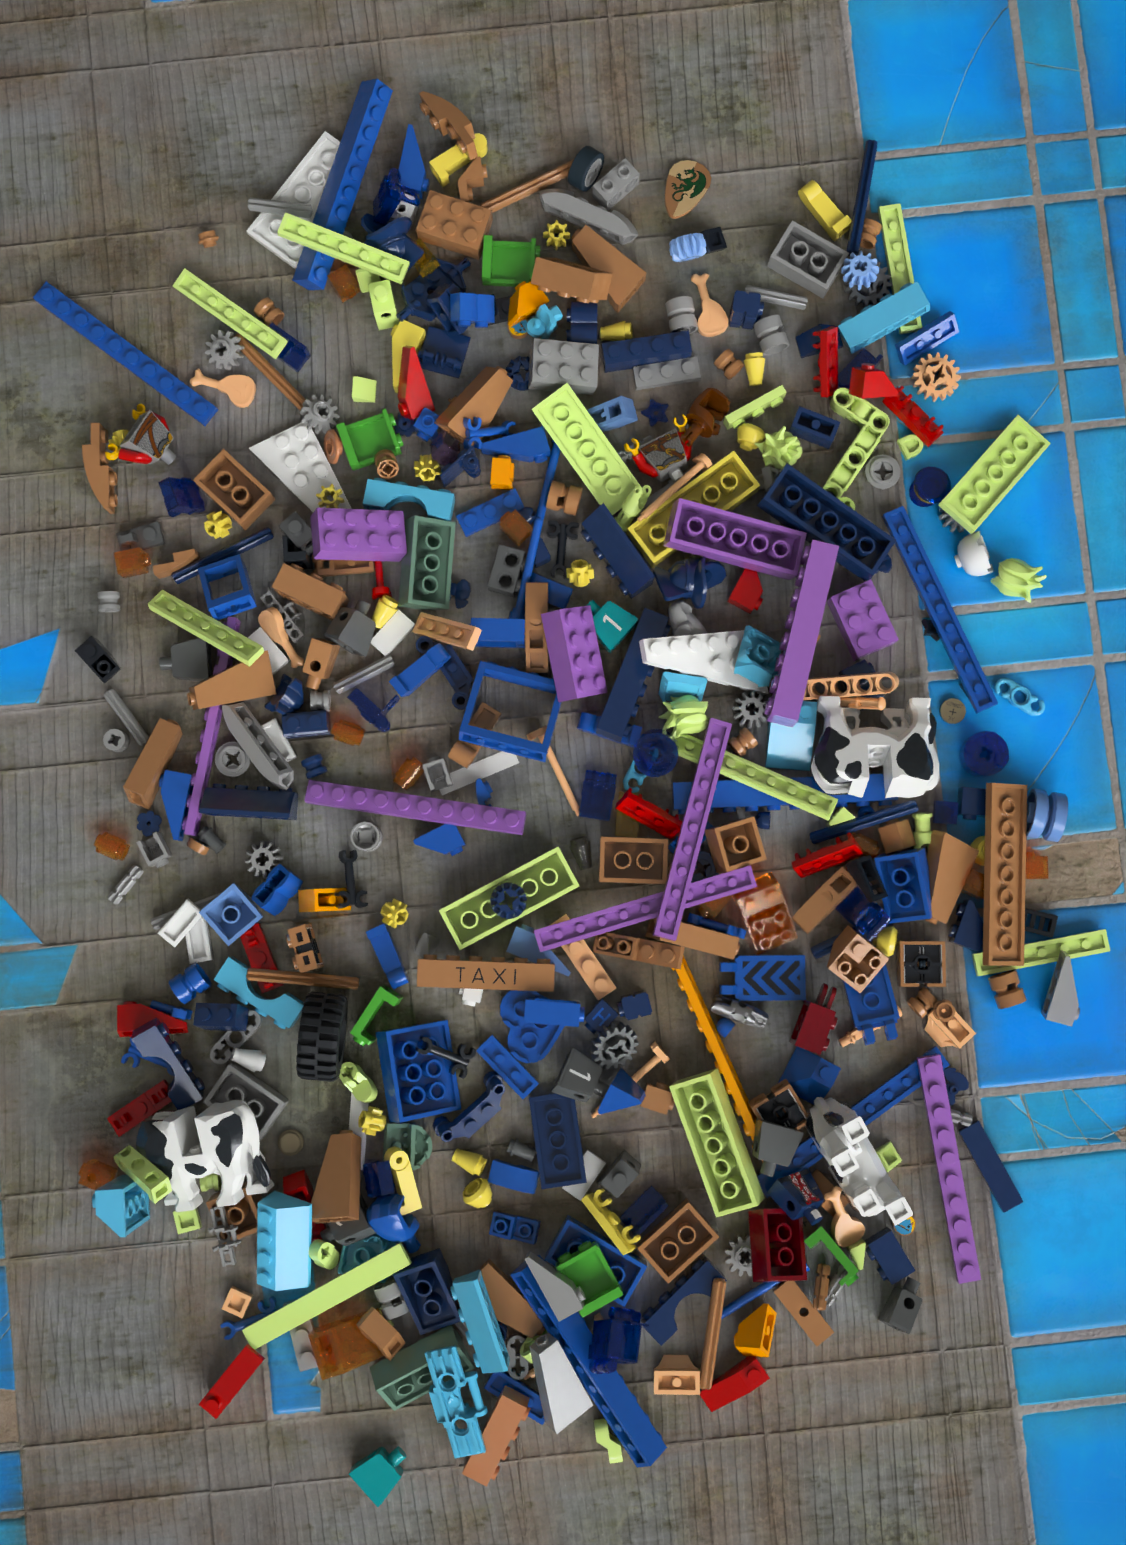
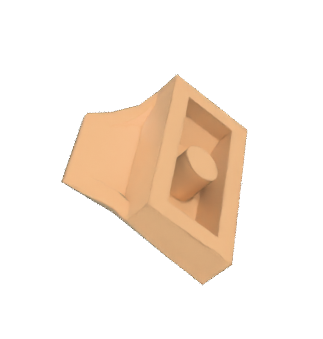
(950, 1033)
(676, 1376)

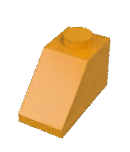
(525, 302)
(320, 900)
(756, 1332)

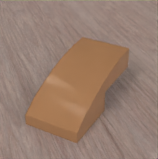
(181, 560)

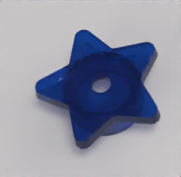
(660, 408)

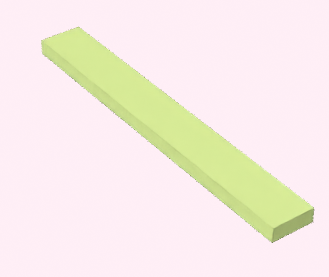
(764, 779)
(327, 1296)

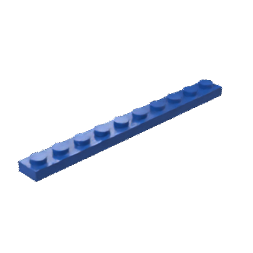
(125, 354)
(940, 610)
(867, 1108)

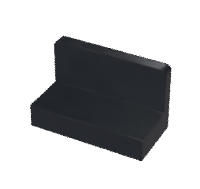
(299, 558)

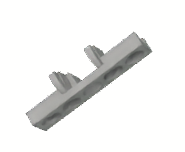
(283, 610)
(228, 1247)

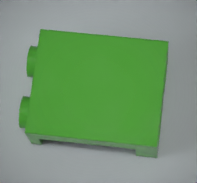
(508, 261)
(368, 437)
(383, 994)
(821, 1235)
(592, 1273)

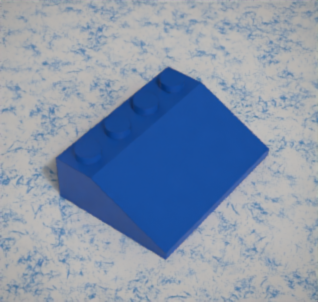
(417, 1082)

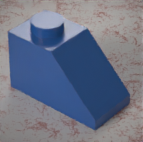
(443, 839)

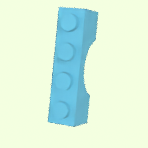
(384, 495)
(283, 1009)

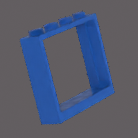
(502, 741)

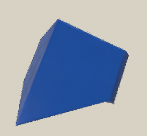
(621, 1094)

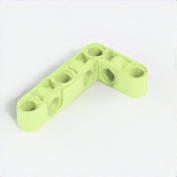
(862, 414)

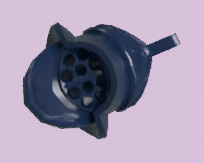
(392, 238)
(689, 579)

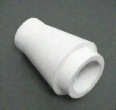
(250, 1059)

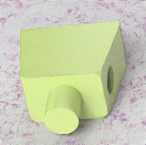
(383, 302)

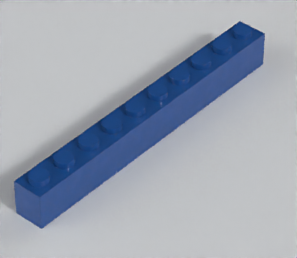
(345, 178)
(733, 795)
(606, 1390)

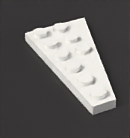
(303, 187)
(700, 655)

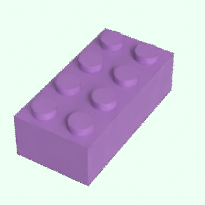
(358, 534)
(574, 653)

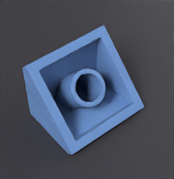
(231, 913)

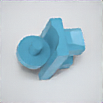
(544, 322)

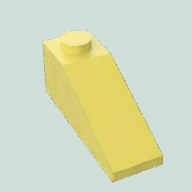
(402, 335)

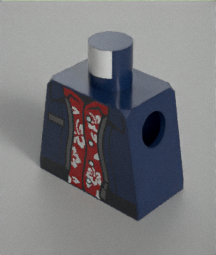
(798, 1196)

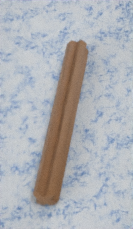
(528, 188)
(271, 373)
(298, 978)
(712, 1333)

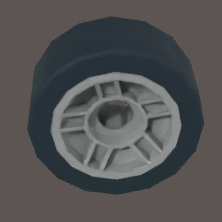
(585, 168)

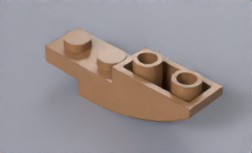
(449, 121)
(100, 476)
(535, 642)
(825, 899)
(639, 950)

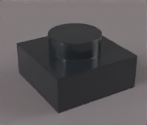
(714, 240)

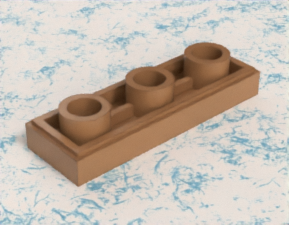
(811, 1320)

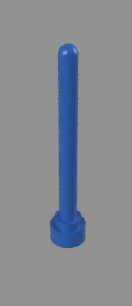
(548, 480)
(519, 611)
(749, 1296)

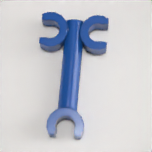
(474, 431)
(718, 926)
(135, 1054)
(240, 1325)

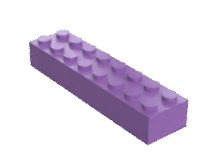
(802, 634)

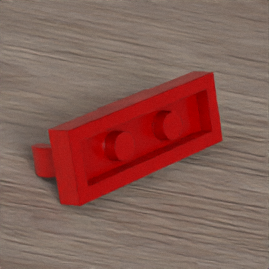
(827, 361)
(914, 417)
(649, 814)
(827, 856)
(259, 954)
(140, 1108)

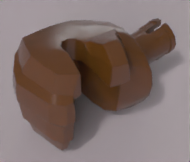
(701, 414)

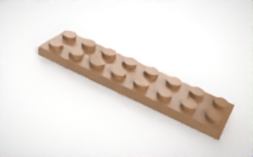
(1004, 874)

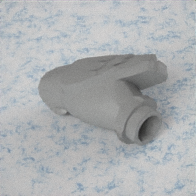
(683, 620)

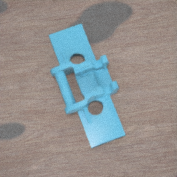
(449, 1404)

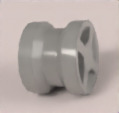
(108, 601)
(320, 700)
(120, 742)

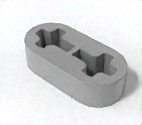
(513, 1356)

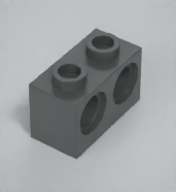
(502, 570)

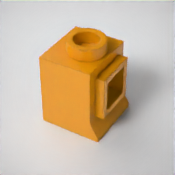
(502, 473)

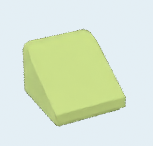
(364, 278)
(363, 389)
(840, 816)
(888, 1156)
(857, 1253)

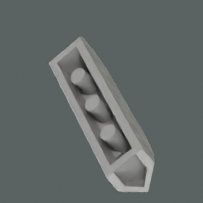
(581, 213)
(257, 744)

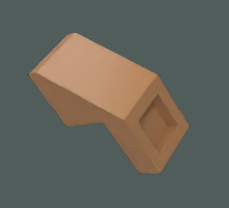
(472, 178)
(381, 1333)

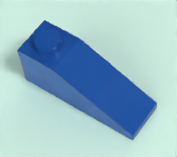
(412, 166)
(522, 446)
(175, 792)

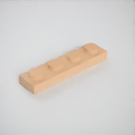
(447, 631)
(588, 966)

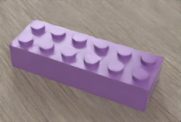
(734, 539)

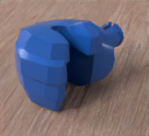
(389, 1224)

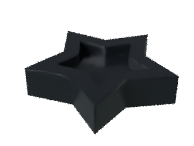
(930, 629)

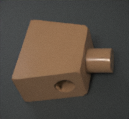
(323, 652)

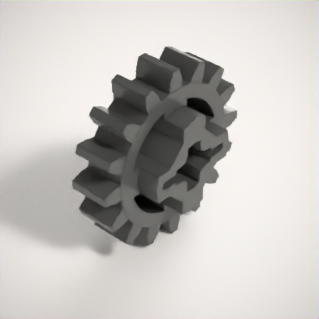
(869, 295)
(614, 1045)

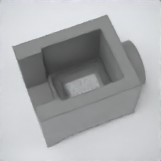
(437, 773)
(155, 850)

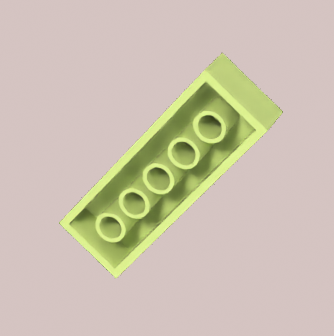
(542, 882)
(717, 1143)

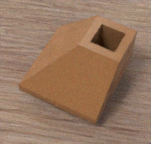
(855, 959)

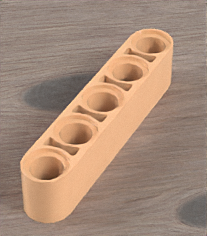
(853, 687)

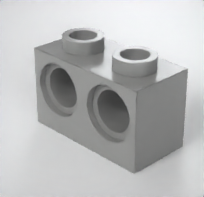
(616, 184)

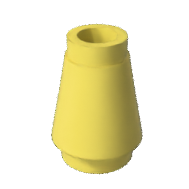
(617, 331)
(754, 368)
(384, 610)
(470, 1161)

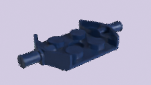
(416, 292)

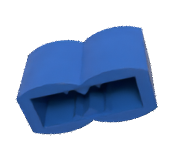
(472, 308)
(277, 890)

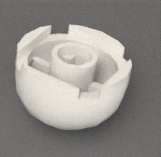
(973, 555)

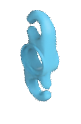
(1026, 705)
(632, 774)

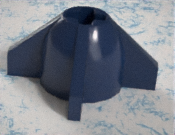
(288, 696)

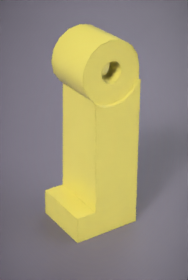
(453, 160)
(824, 210)
(403, 1179)

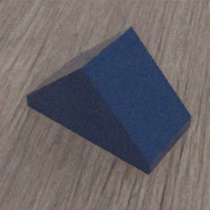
(807, 339)

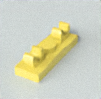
(610, 1222)

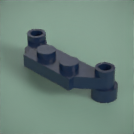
(453, 671)
(476, 1114)

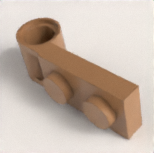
(465, 752)

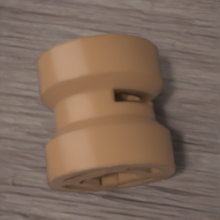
(870, 230)
(268, 312)
(728, 364)
(384, 459)
(743, 742)
(922, 1002)

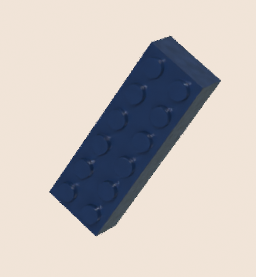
(813, 510)

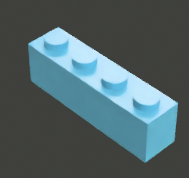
(884, 317)

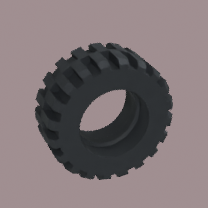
(322, 1036)

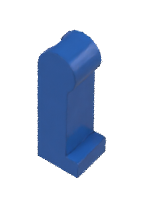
(420, 670)
(589, 723)
(388, 955)

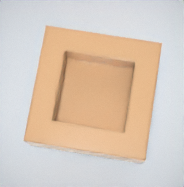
(237, 1302)

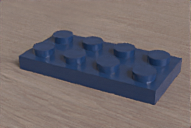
(557, 1141)

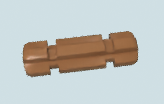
(821, 1287)

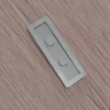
(666, 373)
(302, 1344)

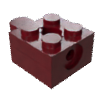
(815, 1022)

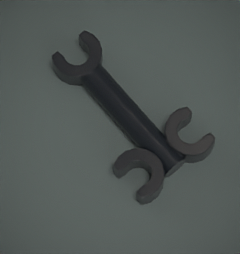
(562, 532)
(350, 896)
(460, 1060)

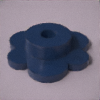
(404, 430)
(144, 819)

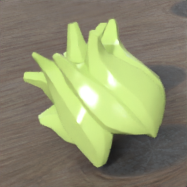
(780, 449)
(1017, 578)
(685, 715)

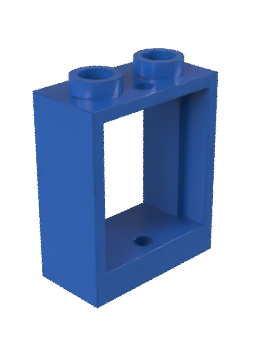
(242, 599)
(500, 632)
(553, 1012)

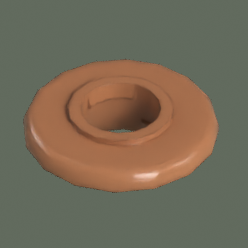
(332, 446)

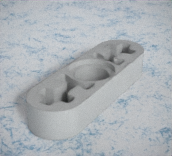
(220, 1045)

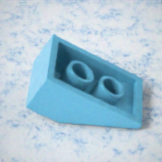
(790, 746)

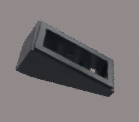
(863, 872)
(1051, 927)

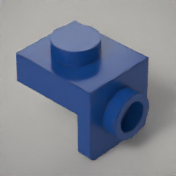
(426, 426)

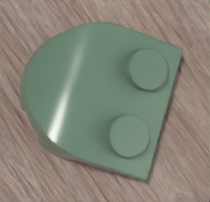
(410, 1139)

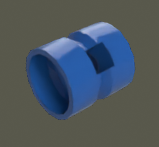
(192, 981)

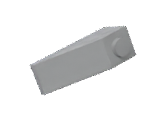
(1061, 999)
(557, 1288)

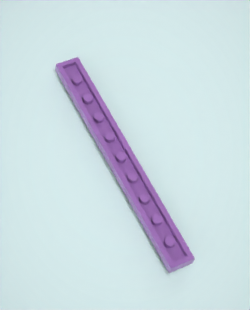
(209, 739)
(415, 807)
(692, 829)
(641, 909)
(948, 1168)

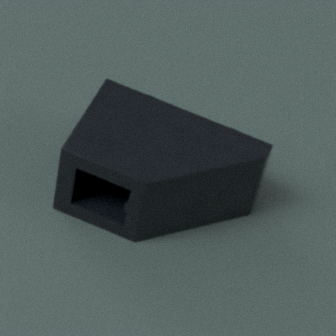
(98, 659)

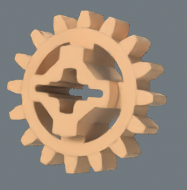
(944, 379)

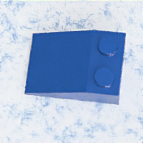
(906, 883)

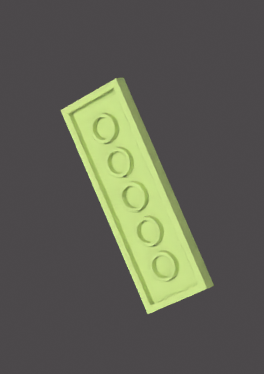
(586, 448)
(994, 474)

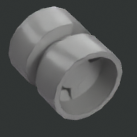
(680, 312)
(771, 335)
(366, 836)
(389, 1291)

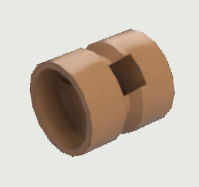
(572, 498)
(1007, 989)

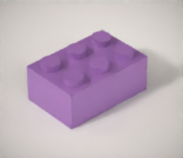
(862, 620)

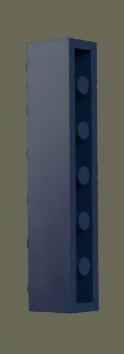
(631, 679)

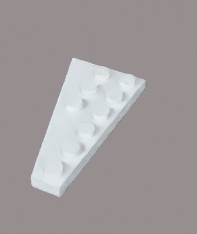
(299, 464)

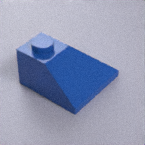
(809, 1074)

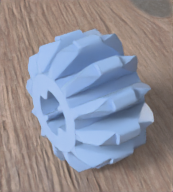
(687, 247)
(861, 263)

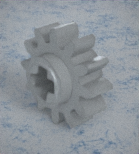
(221, 342)
(319, 414)
(734, 1258)

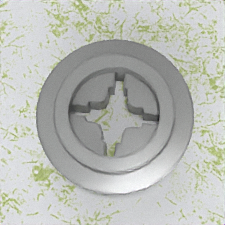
(889, 464)
(222, 759)

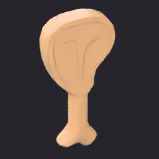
(713, 318)
(239, 388)
(273, 625)
(844, 1228)

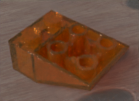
(765, 914)
(342, 1346)

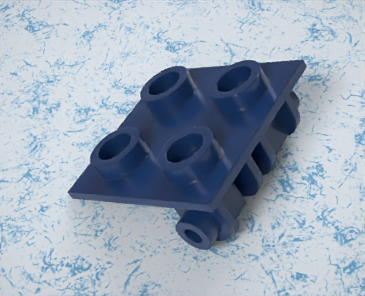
(443, 352)
(466, 462)

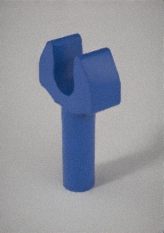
(177, 1012)

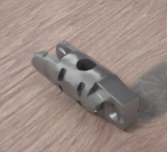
(738, 1011)

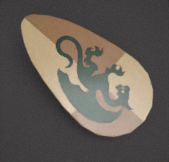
(685, 187)

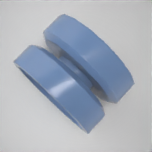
(1046, 815)

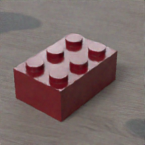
(776, 1246)

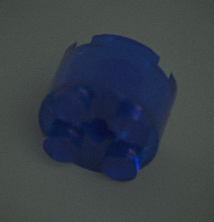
(984, 741)
(662, 763)

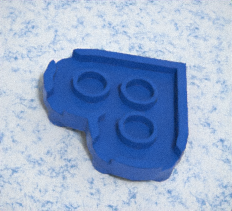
(526, 1040)

